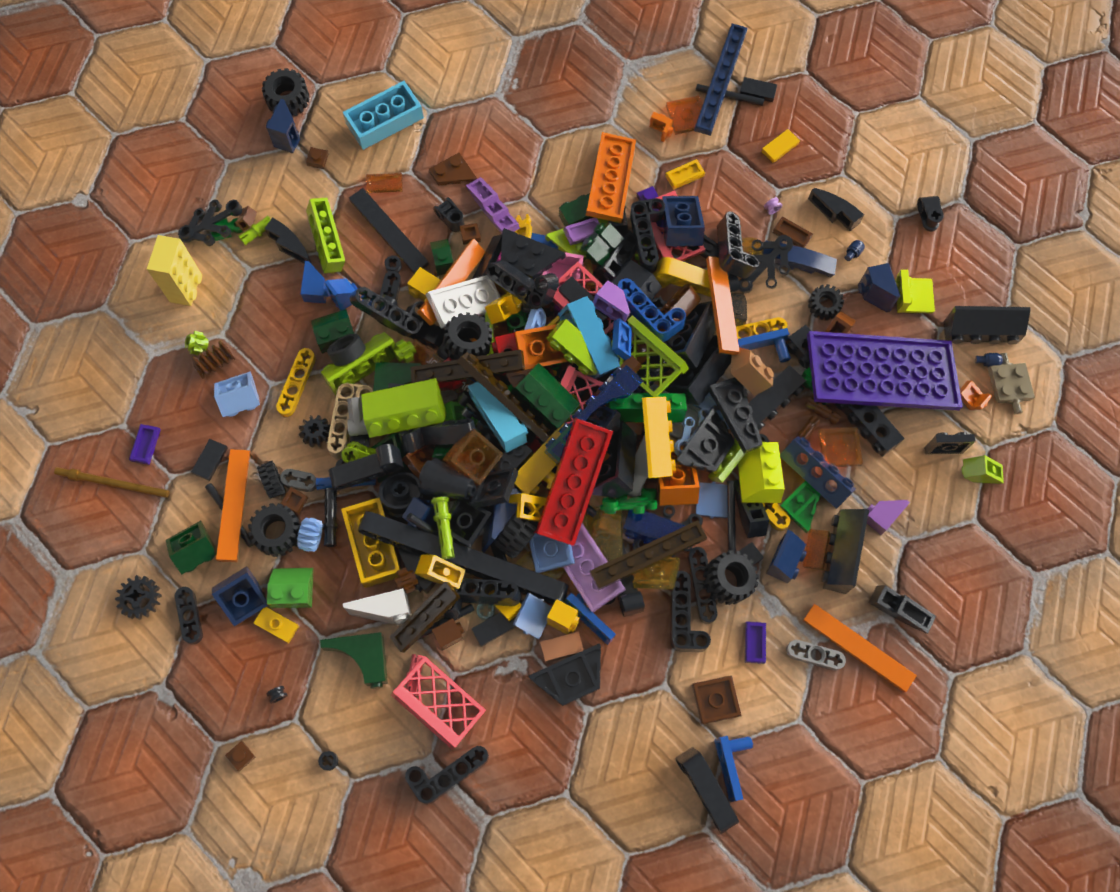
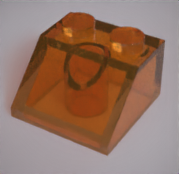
(473, 456)

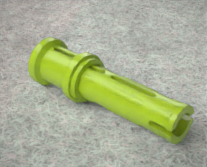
(443, 519)

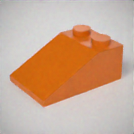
(537, 348)
(680, 487)

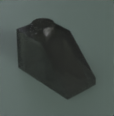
(739, 308)

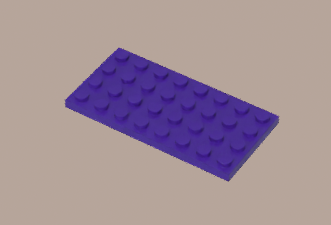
(883, 371)

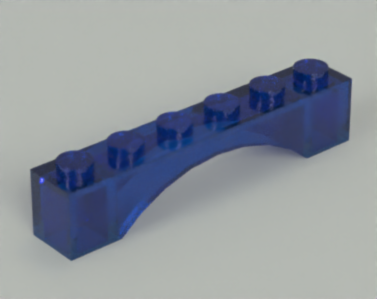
(620, 387)

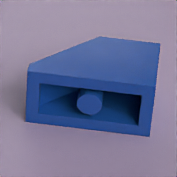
(313, 285)
(340, 292)

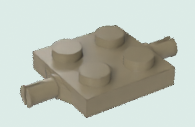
(1011, 383)

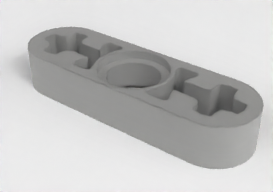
(823, 650)

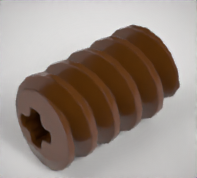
(212, 359)

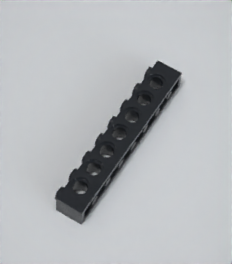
(879, 422)

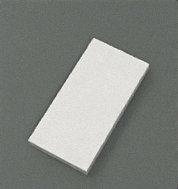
(462, 298)

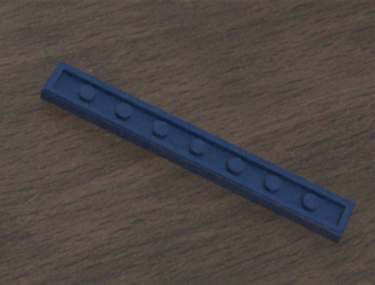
(721, 79)

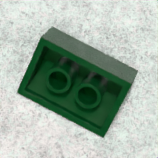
(546, 397)

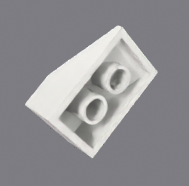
(386, 607)

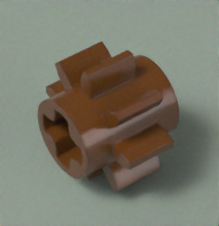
(406, 580)

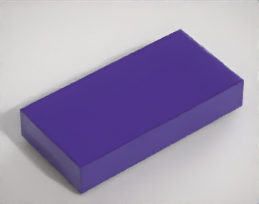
(144, 444)
(755, 642)

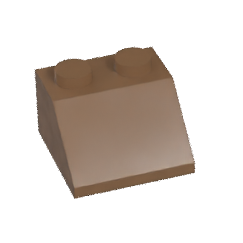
(751, 371)

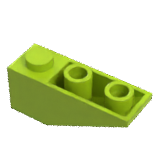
(571, 343)

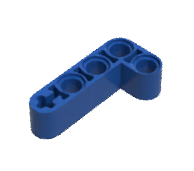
(659, 321)

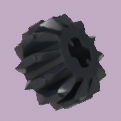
(311, 426)

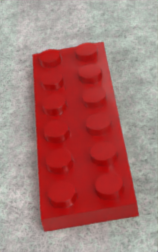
(574, 482)

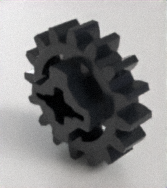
(132, 591)

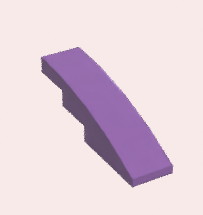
(491, 205)

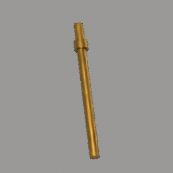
(75, 474)

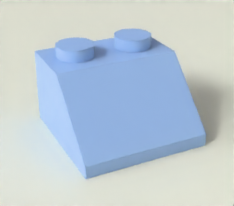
(236, 394)

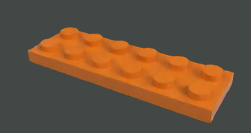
(611, 177)

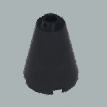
(444, 481)

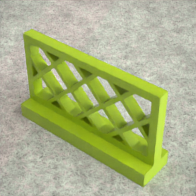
(660, 349)

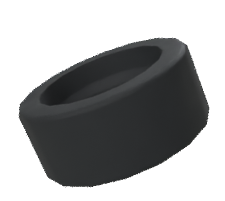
(346, 349)

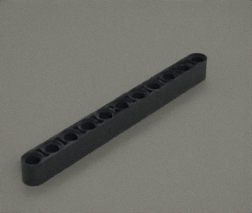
(471, 560)

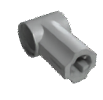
(355, 422)

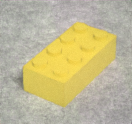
(174, 270)

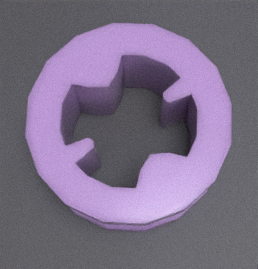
(773, 205)

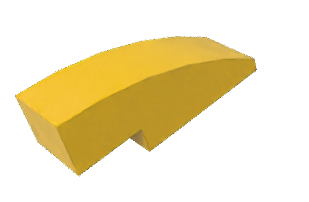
(503, 308)

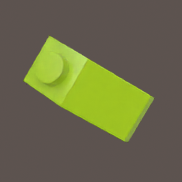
(982, 470)

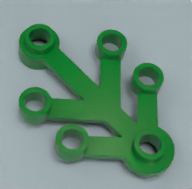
(638, 503)

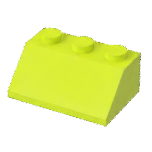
(761, 475)

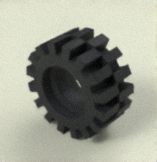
(830, 293)
(271, 479)

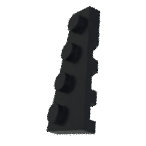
(735, 409)

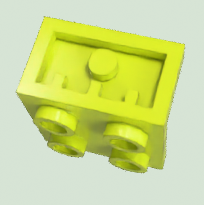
(915, 294)

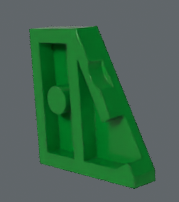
(802, 505)

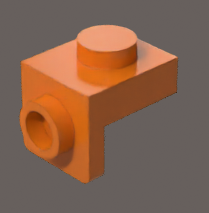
(662, 124)
(973, 397)

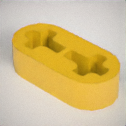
(780, 513)

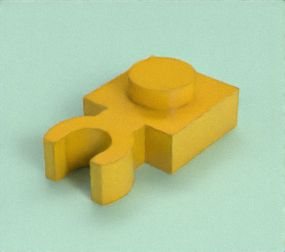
(525, 226)

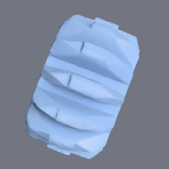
(309, 534)

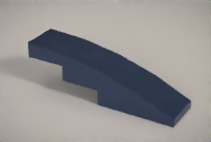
(807, 260)

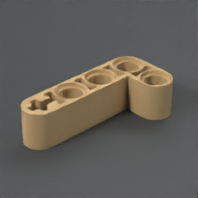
(342, 420)

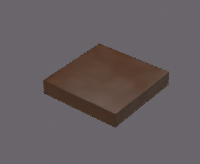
(716, 700)

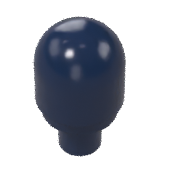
(854, 250)
(989, 359)

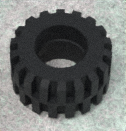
(286, 81)
(471, 326)
(264, 519)
(516, 535)
(743, 571)

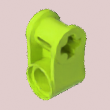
(358, 452)

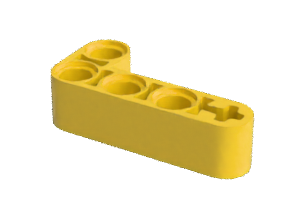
(681, 273)

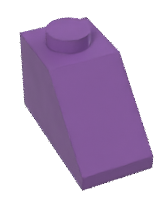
(612, 302)
(884, 514)

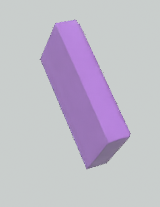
(580, 231)

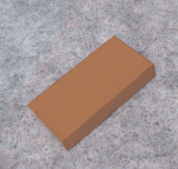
(561, 646)

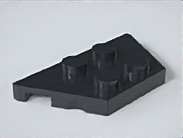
(527, 254)
(707, 444)
(572, 676)

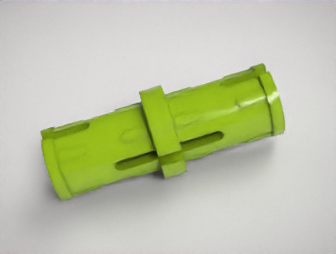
(255, 231)

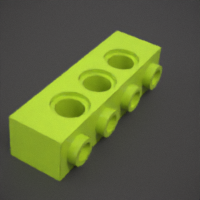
(325, 235)

